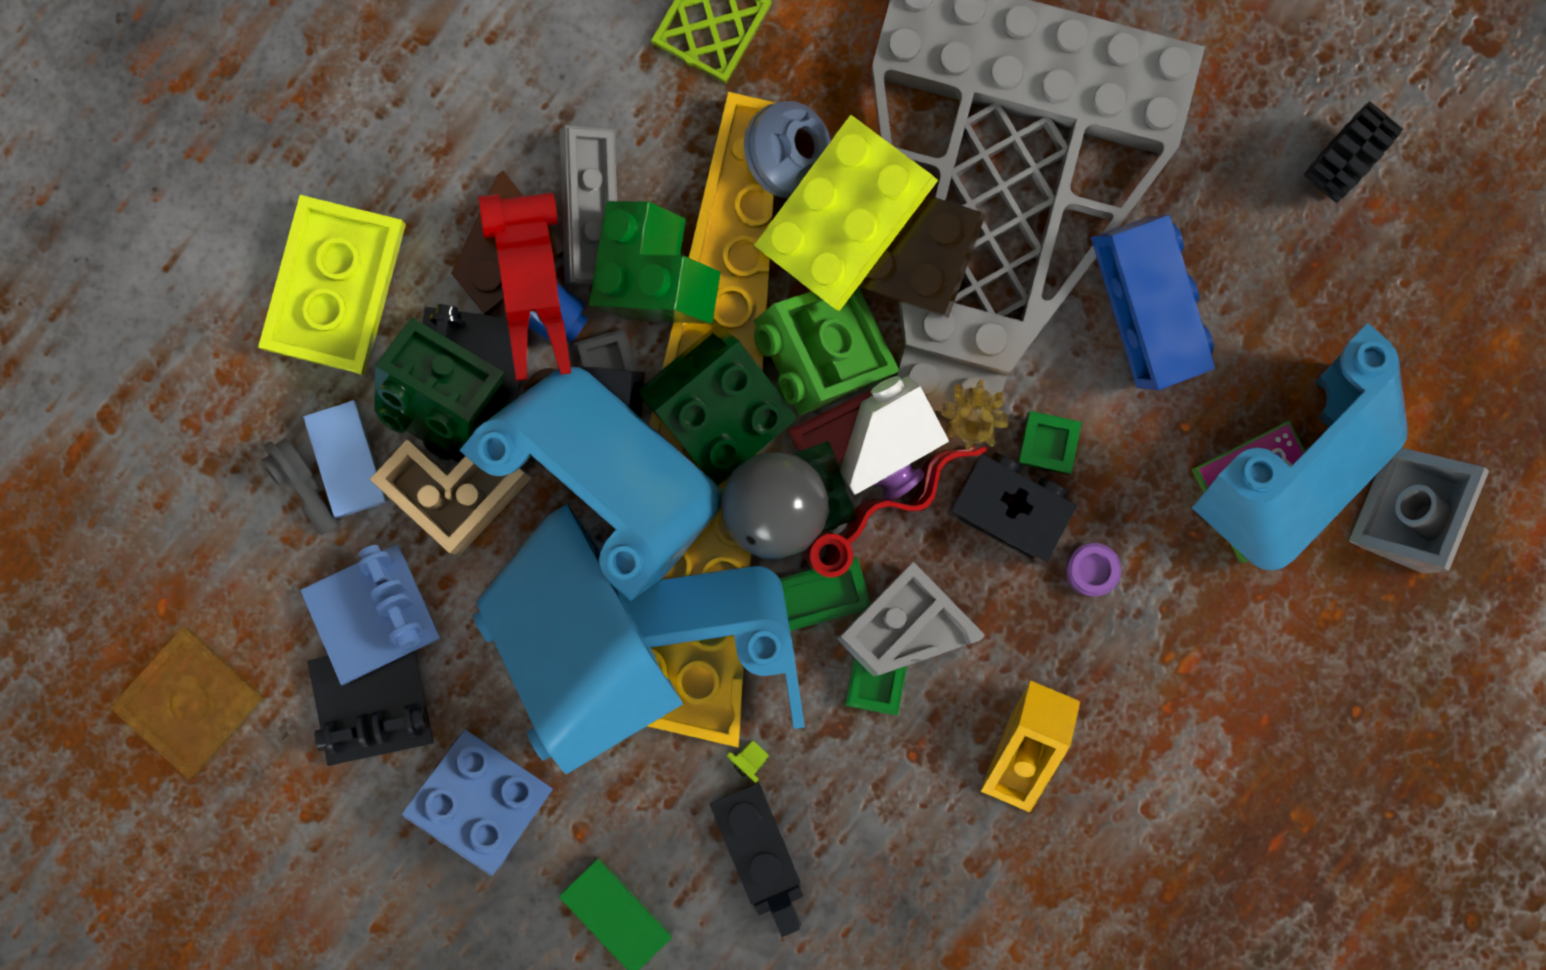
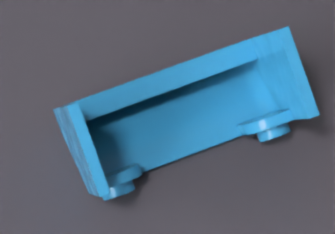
(722, 604)

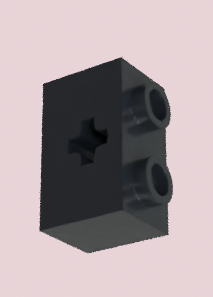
(1027, 533)

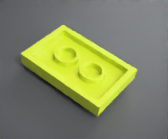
(845, 212)
(332, 285)

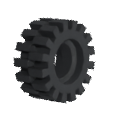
(1353, 152)

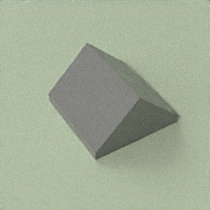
(1419, 510)

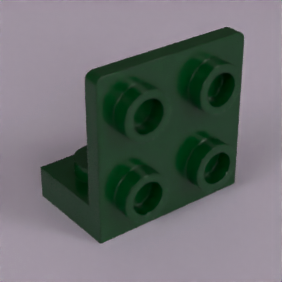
(433, 389)
(717, 403)

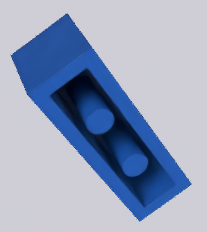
(1154, 302)

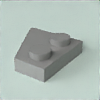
(907, 625)

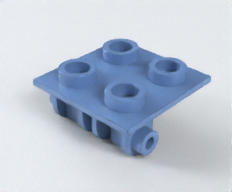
(370, 613)
(477, 802)

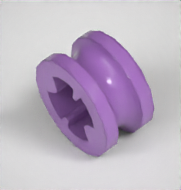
(900, 482)

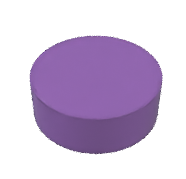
(1093, 569)

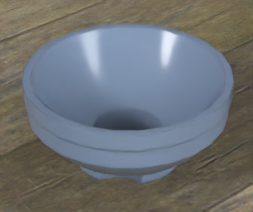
(772, 148)

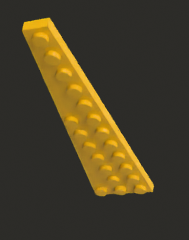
(728, 226)

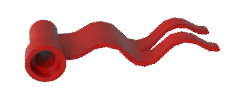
(526, 270)
(839, 551)

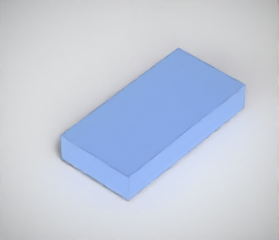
(345, 458)

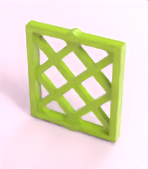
(691, 57)

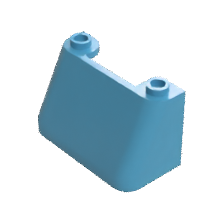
(612, 464)
(1279, 509)
(571, 646)

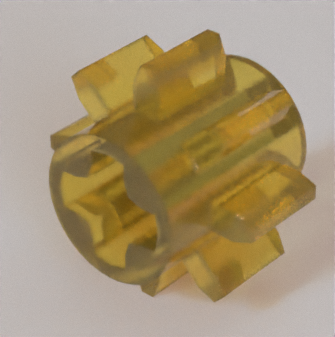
(979, 430)

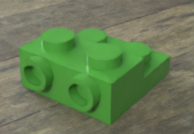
(823, 350)

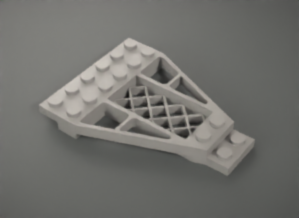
(1046, 69)

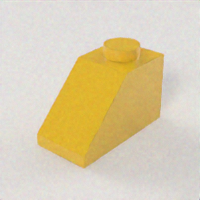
(1031, 746)

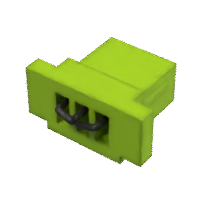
(749, 760)

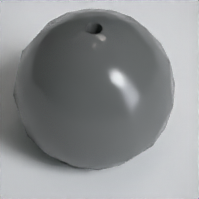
(774, 505)

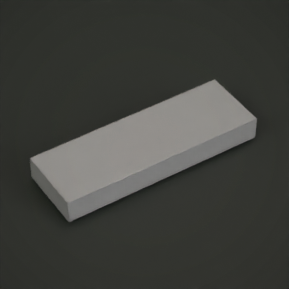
(586, 185)

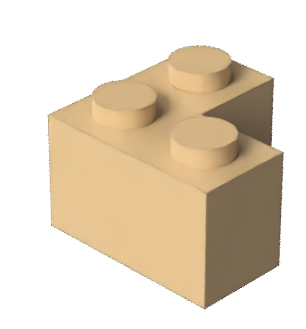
(446, 504)

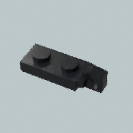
(760, 855)

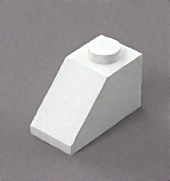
(890, 433)

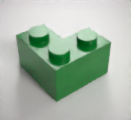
(642, 268)

